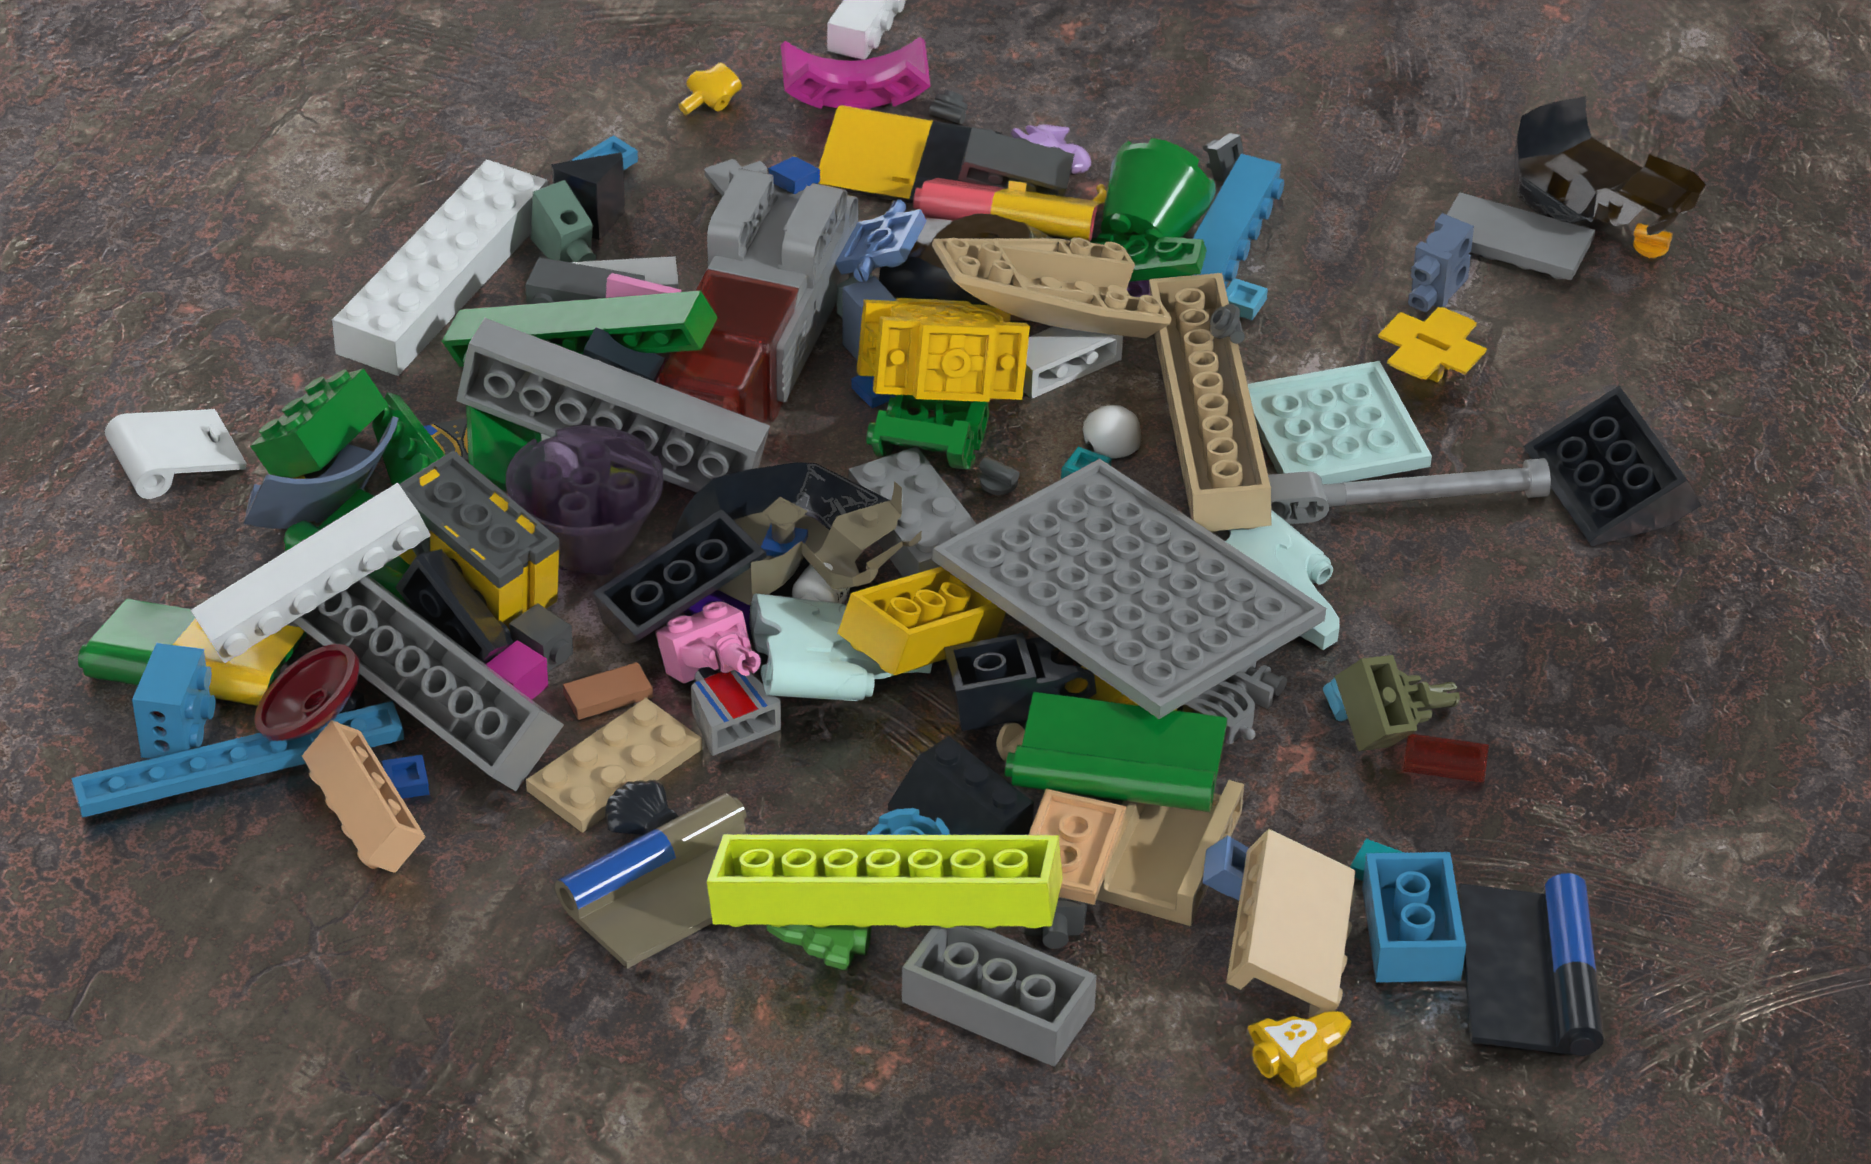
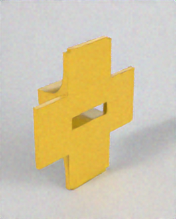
(1438, 347)

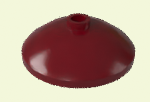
(308, 693)

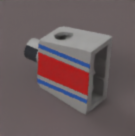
(732, 709)

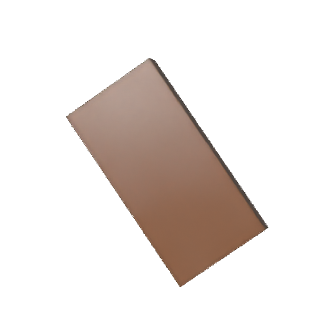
(607, 690)

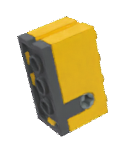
(488, 534)

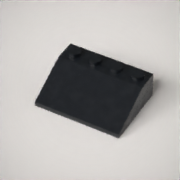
(1613, 471)

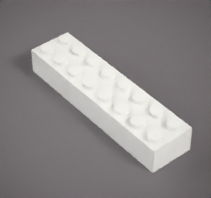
(438, 269)

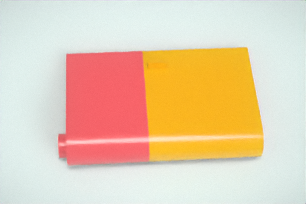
(1046, 212)

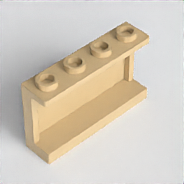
(1162, 855)
(1293, 921)

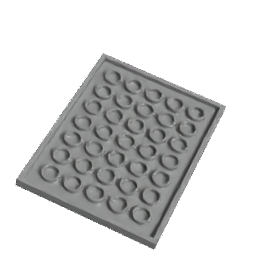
(1129, 587)

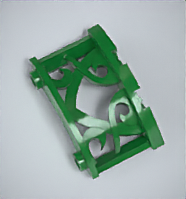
(951, 433)

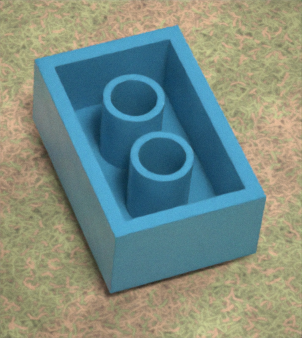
(1413, 917)

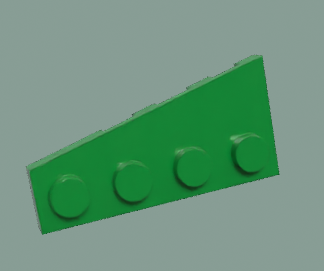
(1161, 258)

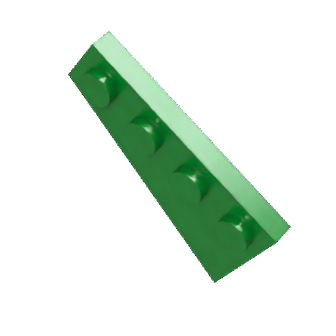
(410, 445)

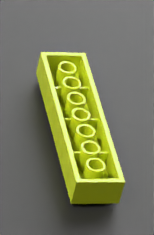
(886, 880)

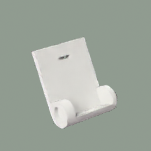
(168, 443)

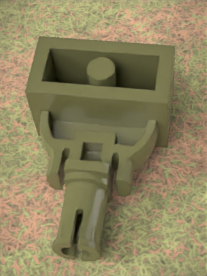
(1386, 703)

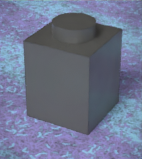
(544, 634)

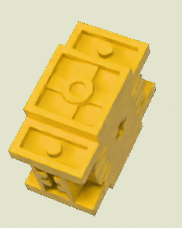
(942, 350)

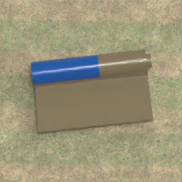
(654, 885)

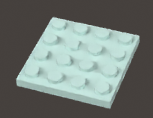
(1337, 424)

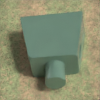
(561, 224)

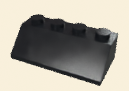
(676, 577)

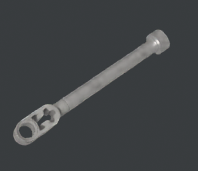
(1305, 499)

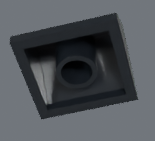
(598, 188)

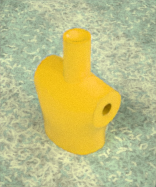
(711, 87)

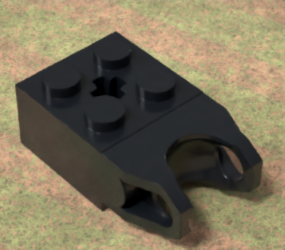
(997, 678)

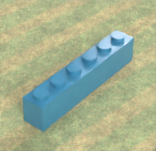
(1238, 214)

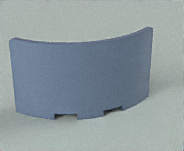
(288, 501)

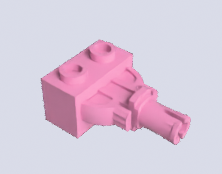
(707, 639)

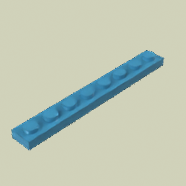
(218, 763)

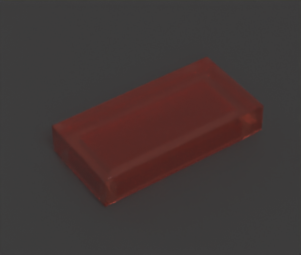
(1446, 758)

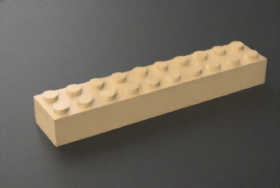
(1210, 408)

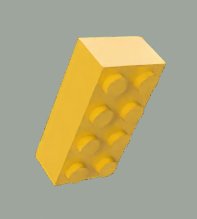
(915, 617)

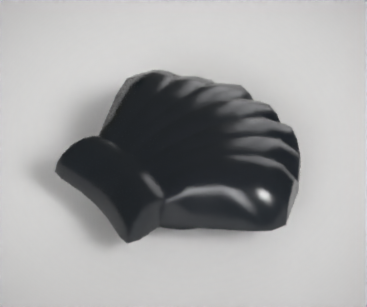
(638, 808)

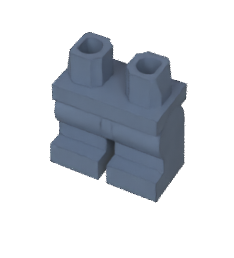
(1441, 263)

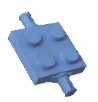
(881, 241)

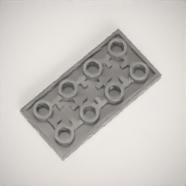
(1523, 236)

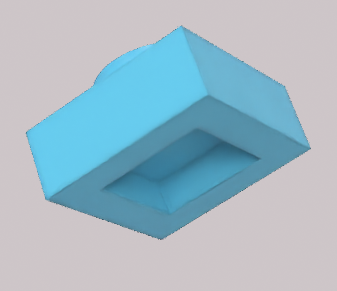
(1246, 297)

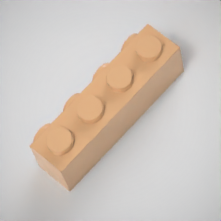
(362, 797)

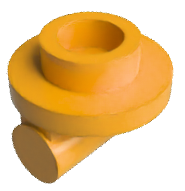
(1651, 245)

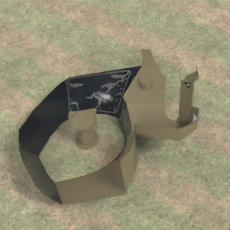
(835, 511)

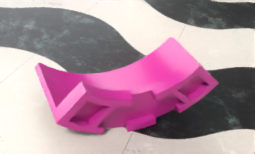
(856, 83)

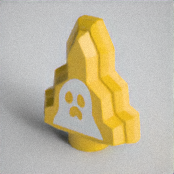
(1296, 1045)

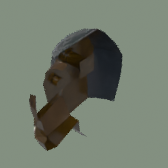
(1577, 178)

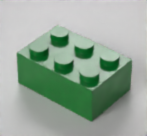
(318, 424)

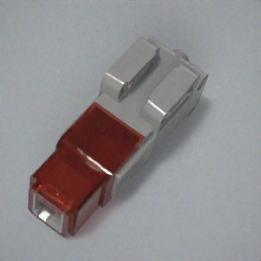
(771, 289)

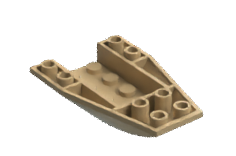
(1055, 283)

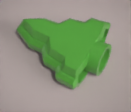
(832, 943)

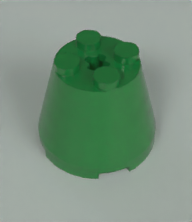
(1155, 191)

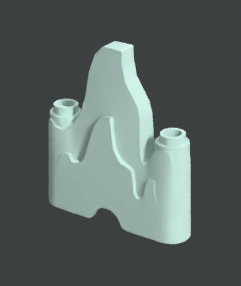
(1295, 561)
(808, 653)

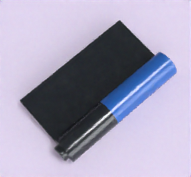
(1531, 967)

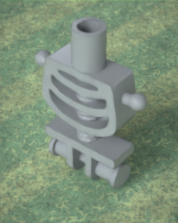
(1237, 699)

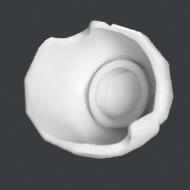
(1112, 431)

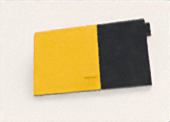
(890, 153)

